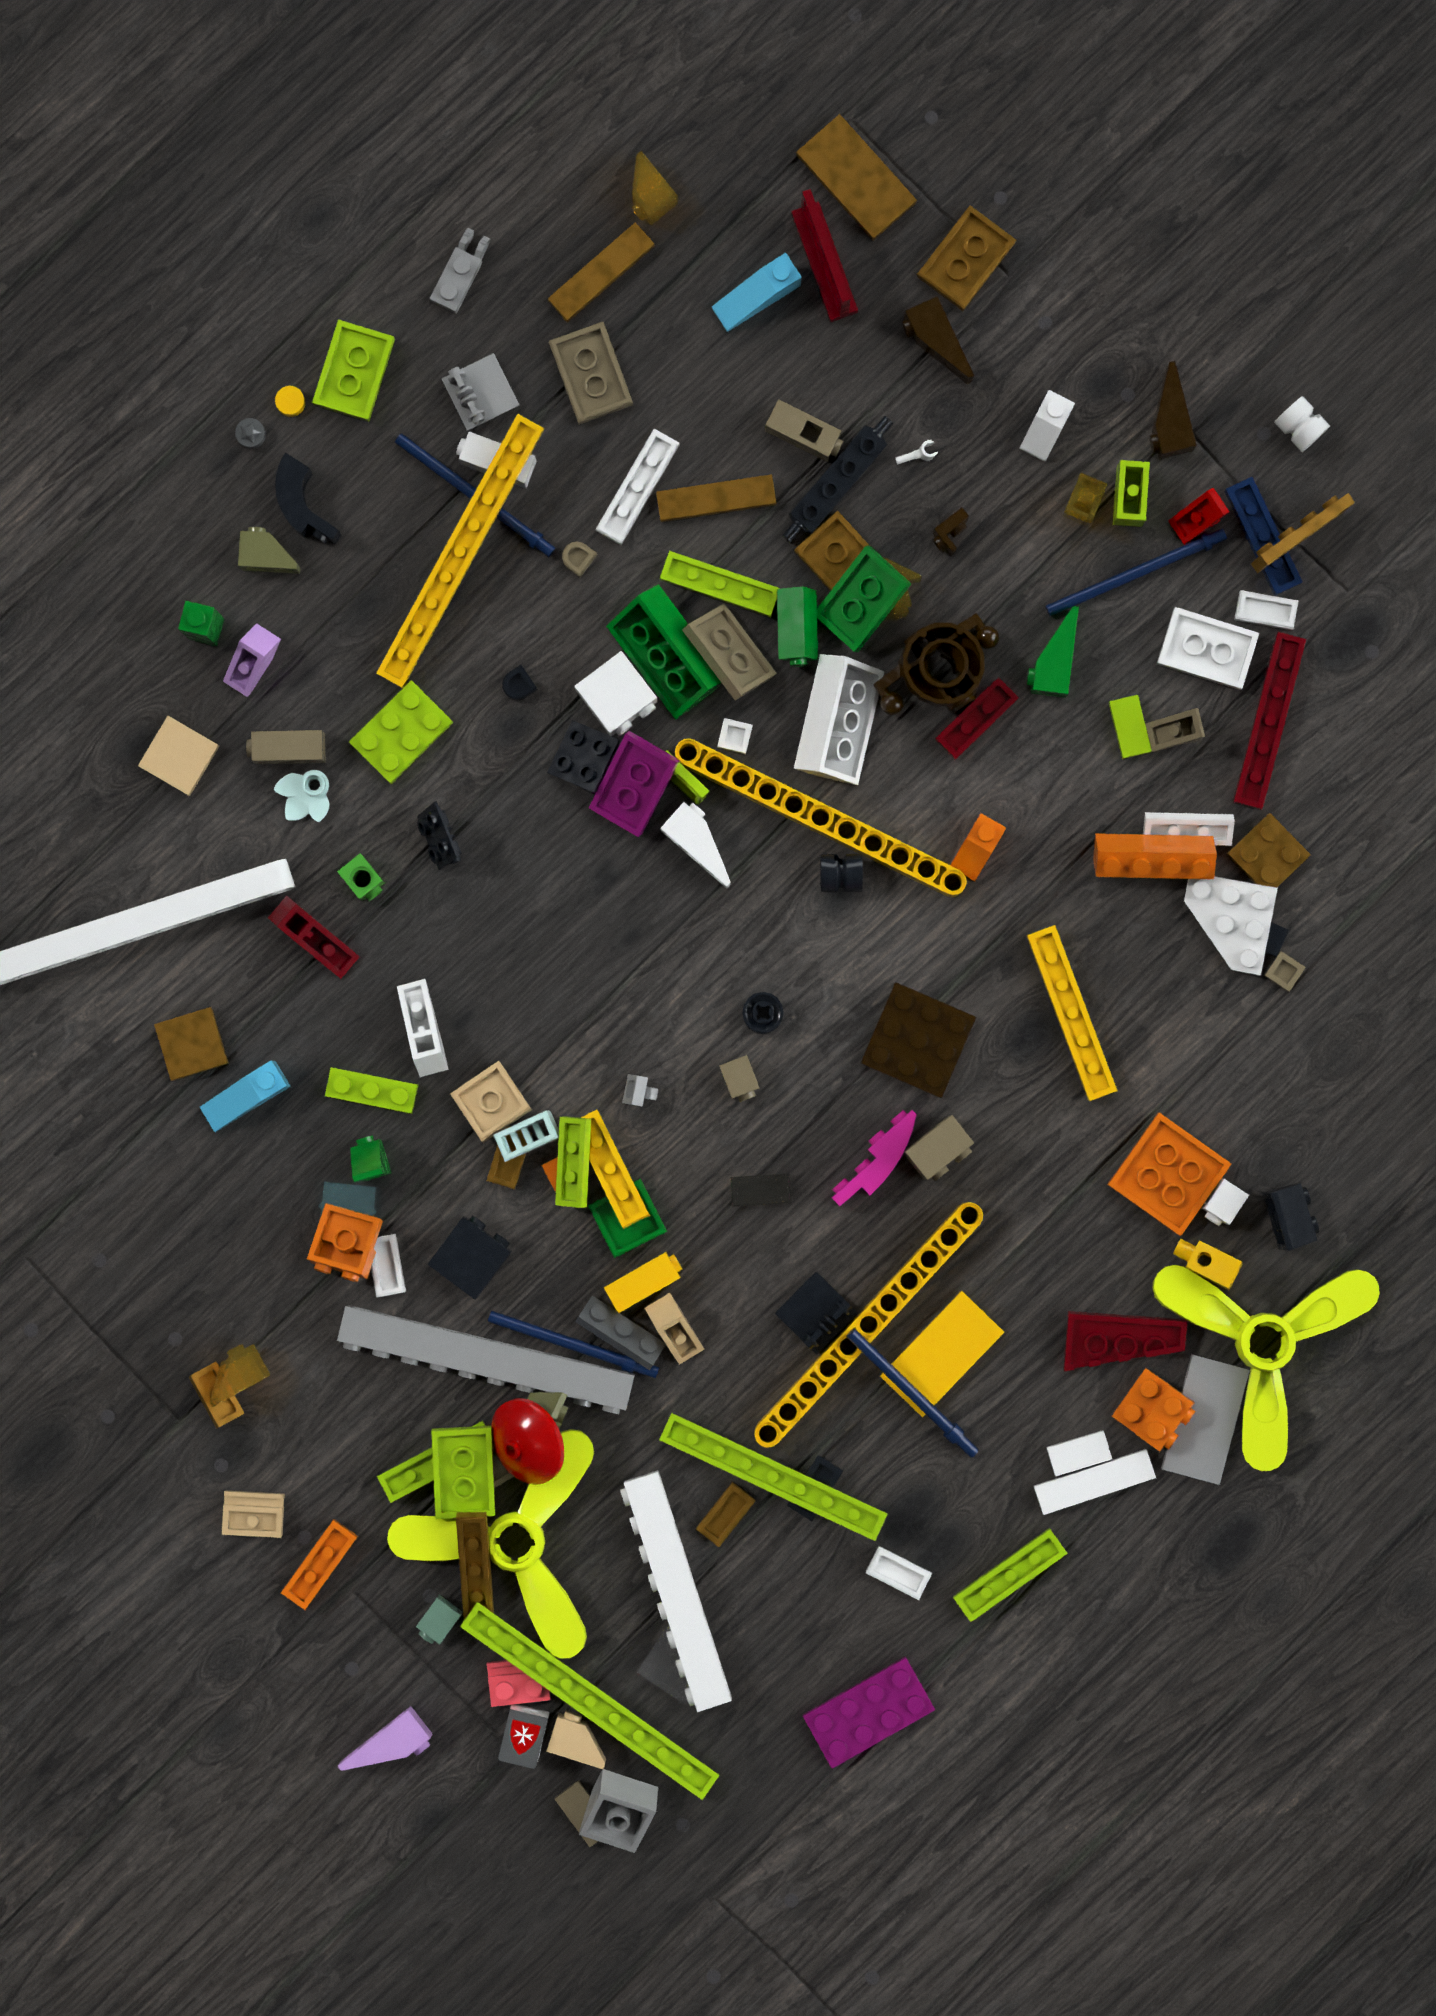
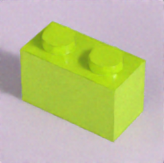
(1131, 493)

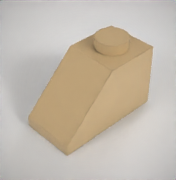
(674, 1328)
(575, 1740)

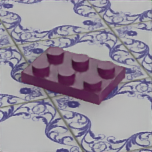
(634, 784)

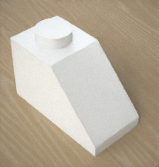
(1047, 425)

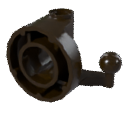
(958, 648)

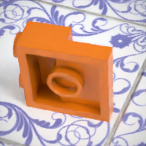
(344, 1242)
(1154, 1410)

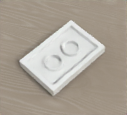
(1208, 648)

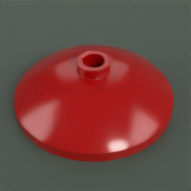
(527, 1441)

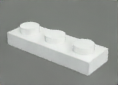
(1215, 825)

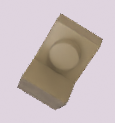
(1175, 730)

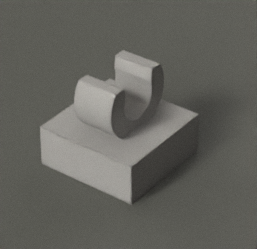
(637, 1090)

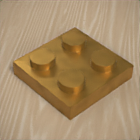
(1268, 853)

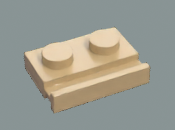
(253, 1514)

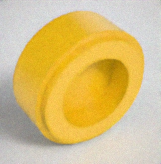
(290, 401)

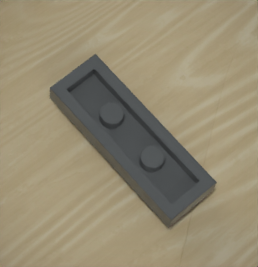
(620, 1332)

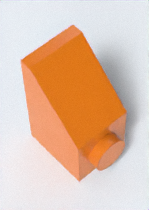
(978, 846)

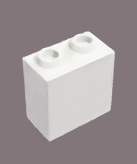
(616, 694)

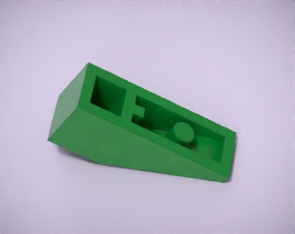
(1054, 665)
(368, 1159)

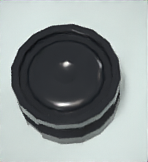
(762, 1012)

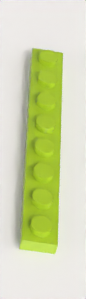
(773, 1477)

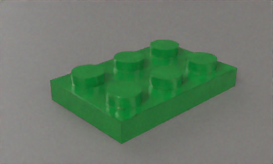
(862, 598)

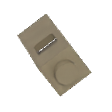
(804, 431)
(287, 747)

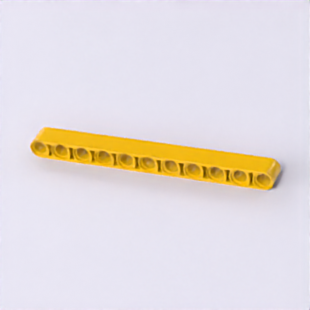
(829, 830)
(882, 1318)

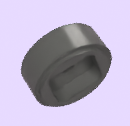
(250, 433)

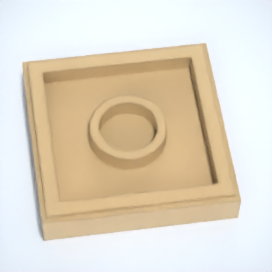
(178, 755)
(491, 1101)

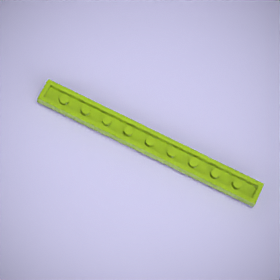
(589, 1700)

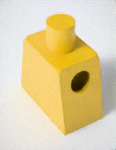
(1220, 1271)

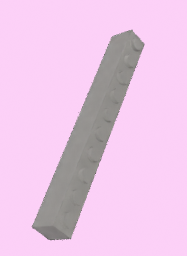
(484, 1357)

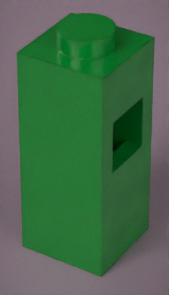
(201, 623)
(797, 625)

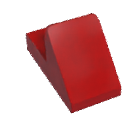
(1199, 516)

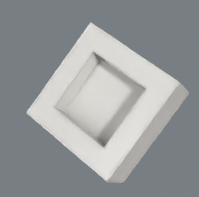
(734, 736)

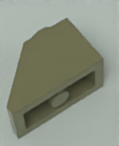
(263, 553)

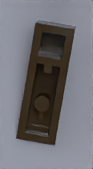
(936, 336)
(1172, 424)

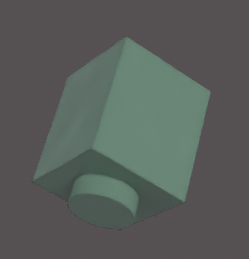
(438, 1620)

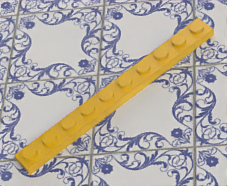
(460, 550)

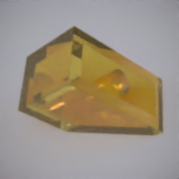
(651, 192)
(238, 1372)

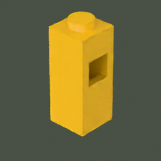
(643, 1281)

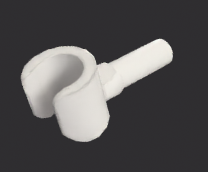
(920, 453)

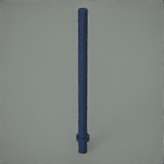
(534, 539)
(1204, 542)

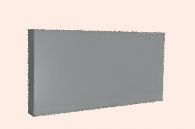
(1207, 1437)

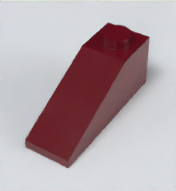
(313, 937)

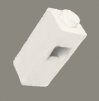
(479, 452)

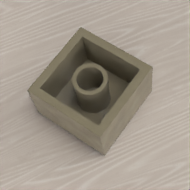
(938, 1148)

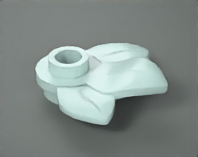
(301, 798)

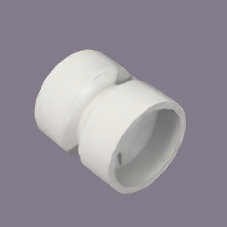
(1302, 424)

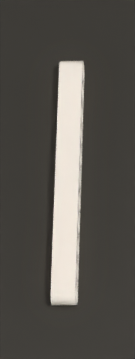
(145, 920)

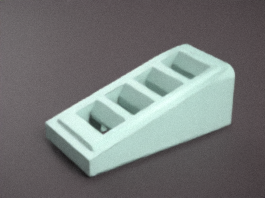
(523, 1126)

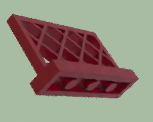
(823, 258)

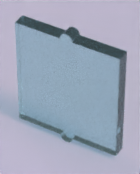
(350, 1197)

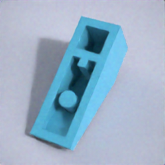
(758, 292)
(245, 1095)

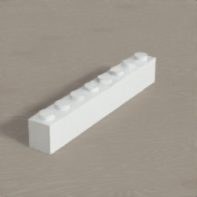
(677, 1591)

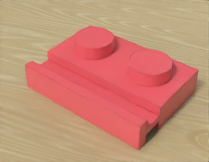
(512, 1686)

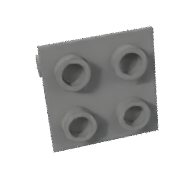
(480, 391)

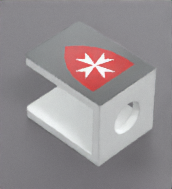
(523, 1736)

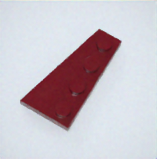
(1114, 1337)

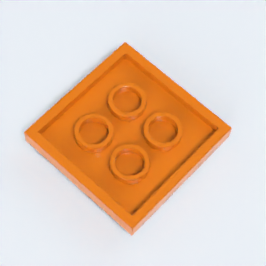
(1169, 1174)

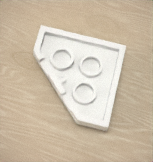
(1234, 918)

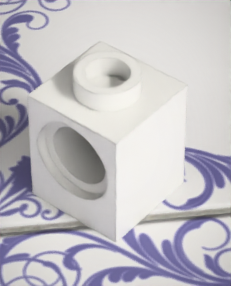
(1224, 1203)

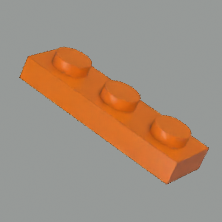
(319, 1564)

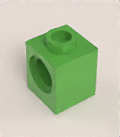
(350, 872)

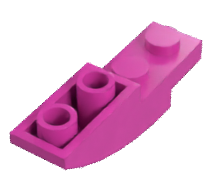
(886, 1150)

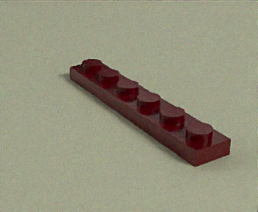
(1269, 720)

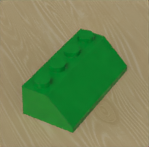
(654, 641)

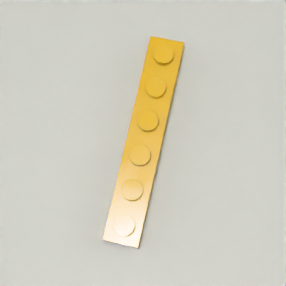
(1071, 1013)

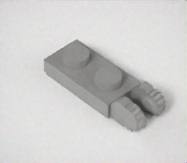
(459, 273)

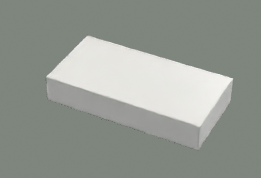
(1266, 610)
(387, 1267)
(1079, 1453)
(898, 1572)

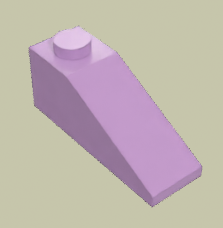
(394, 1741)

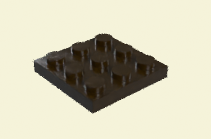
(918, 1040)

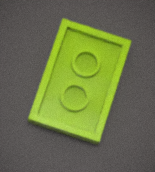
(353, 370)
(401, 732)
(463, 1471)

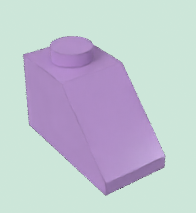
(251, 659)

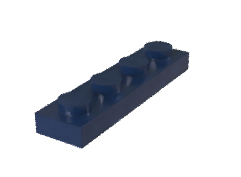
(1260, 530)

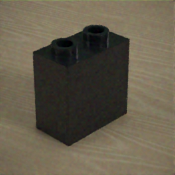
(471, 1256)

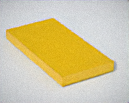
(945, 1350)

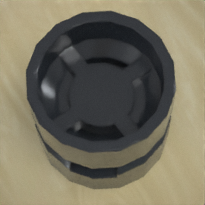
(841, 873)

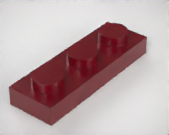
(976, 718)

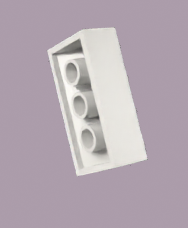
(838, 719)

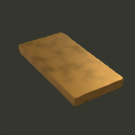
(856, 177)

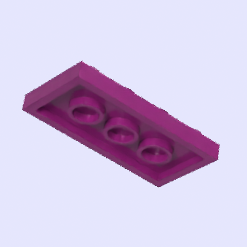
(868, 1712)

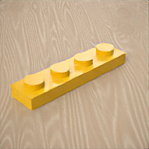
(614, 1174)

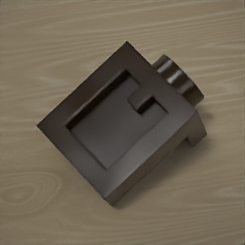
(951, 526)

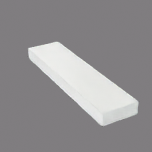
(637, 486)
(1094, 1481)

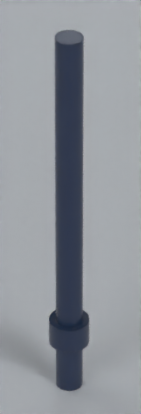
(623, 1361)
(952, 1432)

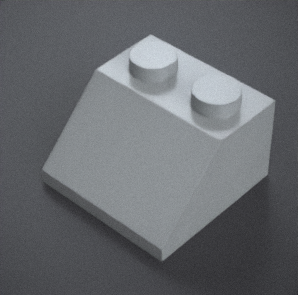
(619, 1810)

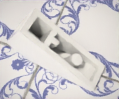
(693, 836)
(422, 1028)

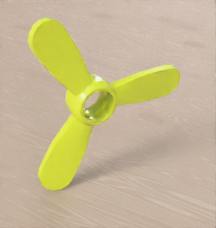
(1265, 1402)
(545, 1599)

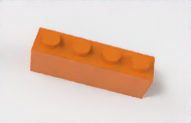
(1154, 856)

